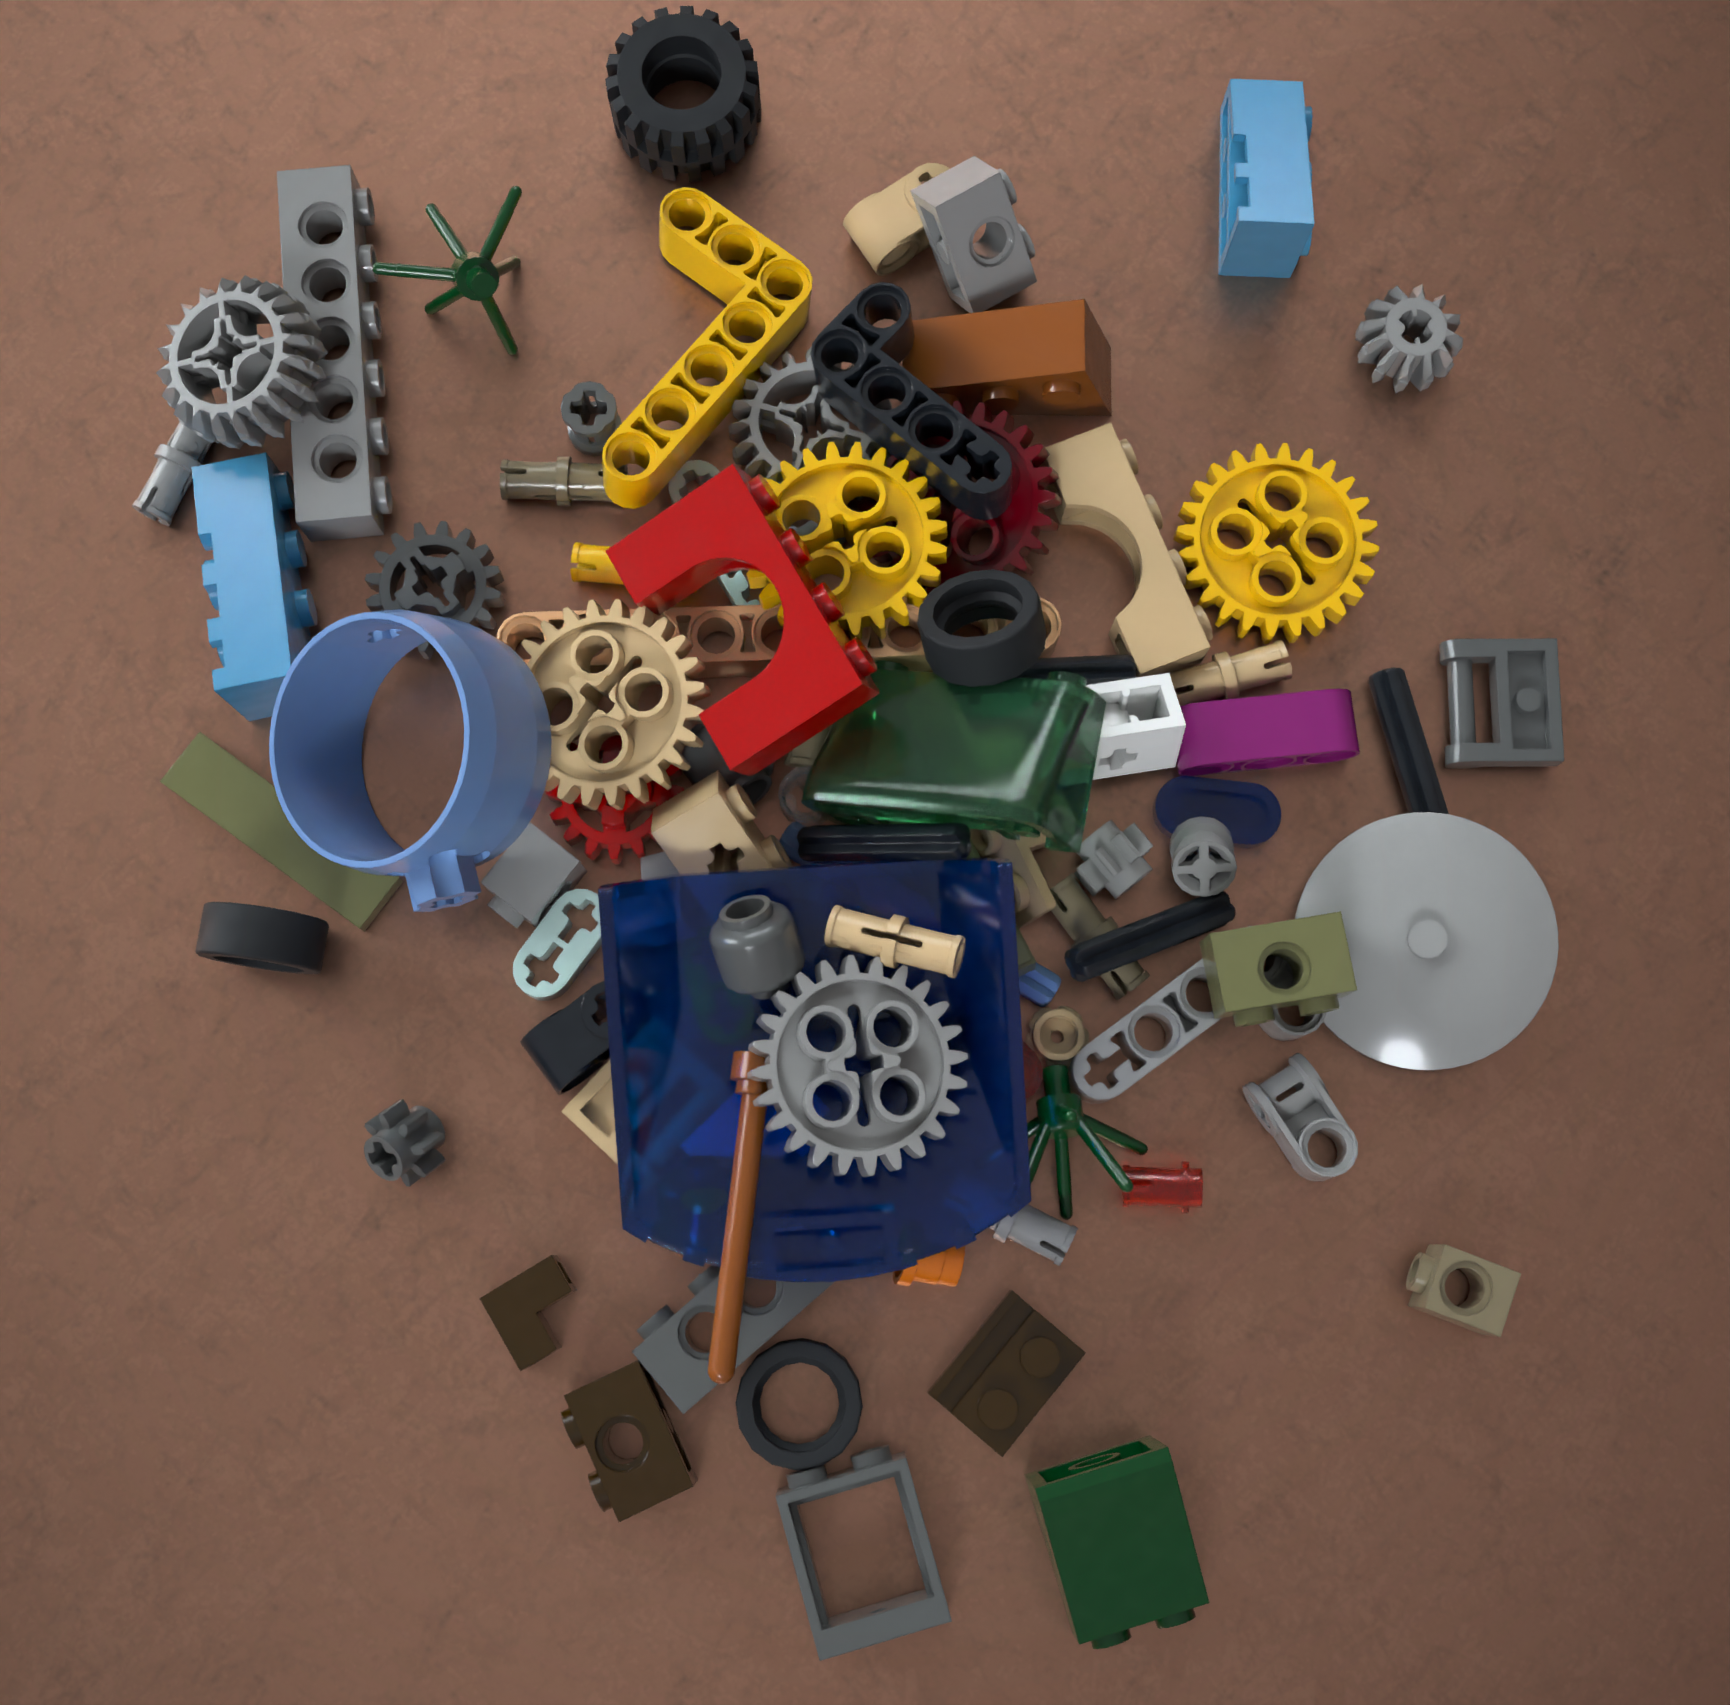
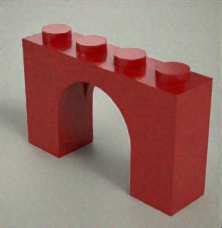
(816, 668)

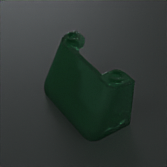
(953, 753)

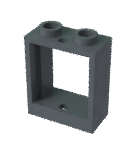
(883, 1619)

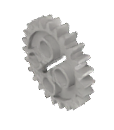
(918, 1063)

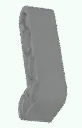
(1180, 1025)

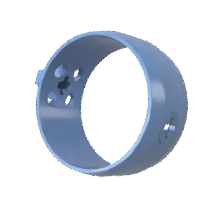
(320, 738)

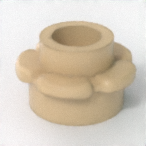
(1068, 1023)

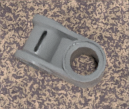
(1300, 1116)

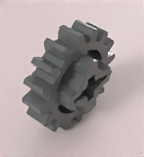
(452, 573)

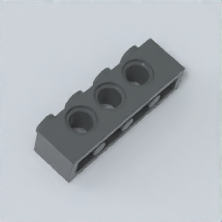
(681, 1365)

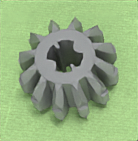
(1418, 318)

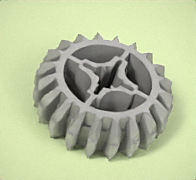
(261, 376)
(767, 412)

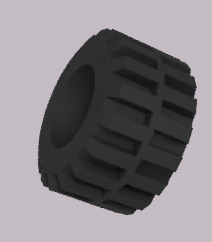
(674, 51)

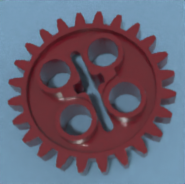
(1014, 530)

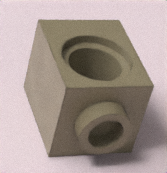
(1490, 1289)

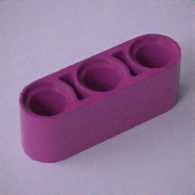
(1267, 732)

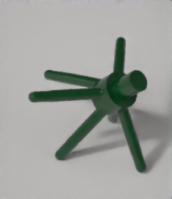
(471, 272)
(1062, 1118)

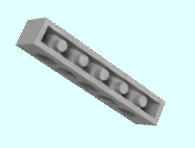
(310, 207)

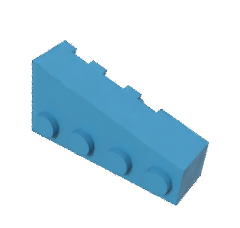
(252, 578)

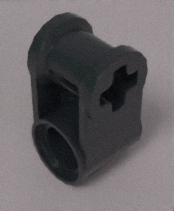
(571, 1041)

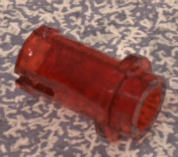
(1164, 1187)

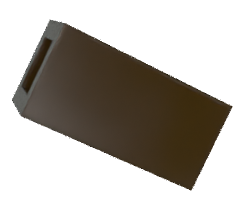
(518, 1310)

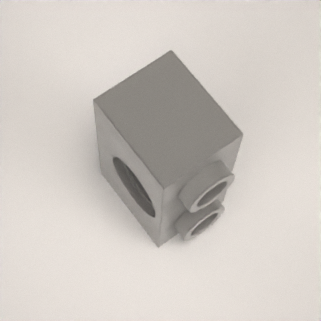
(952, 212)

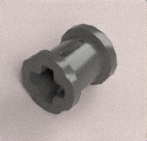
(576, 412)

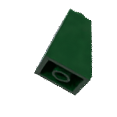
(1119, 1541)

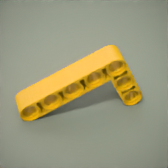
(716, 352)

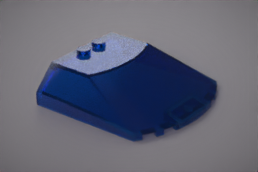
(680, 1112)

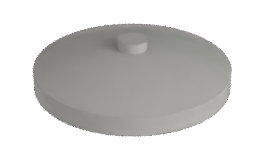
(1441, 937)

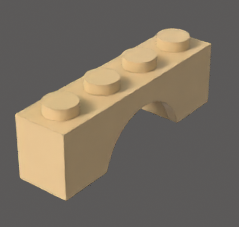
(1103, 494)

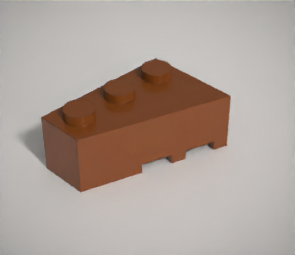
(1017, 360)

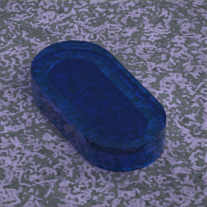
(1243, 807)

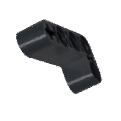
(922, 412)

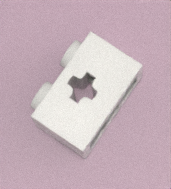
(1139, 726)

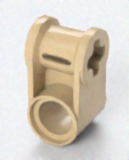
(889, 224)

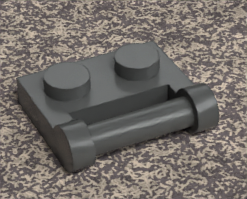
(1522, 699)

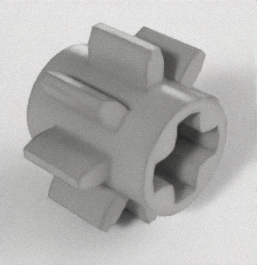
(1113, 859)

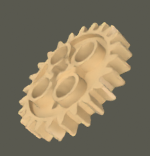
(649, 737)

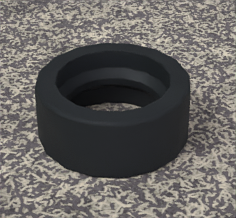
(988, 657)
(262, 937)
(786, 1453)

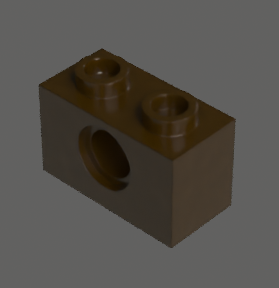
(661, 1467)

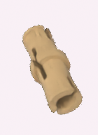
(1232, 674)
(858, 930)

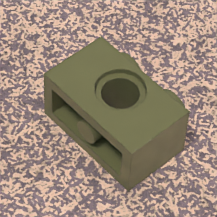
(1311, 946)

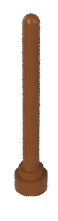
(738, 1219)

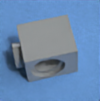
(531, 877)

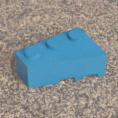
(1264, 178)

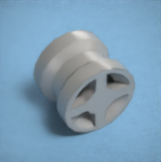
(1208, 871)

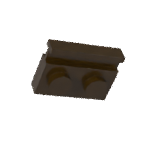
(1006, 1372)

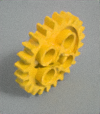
(822, 495)
(1317, 511)

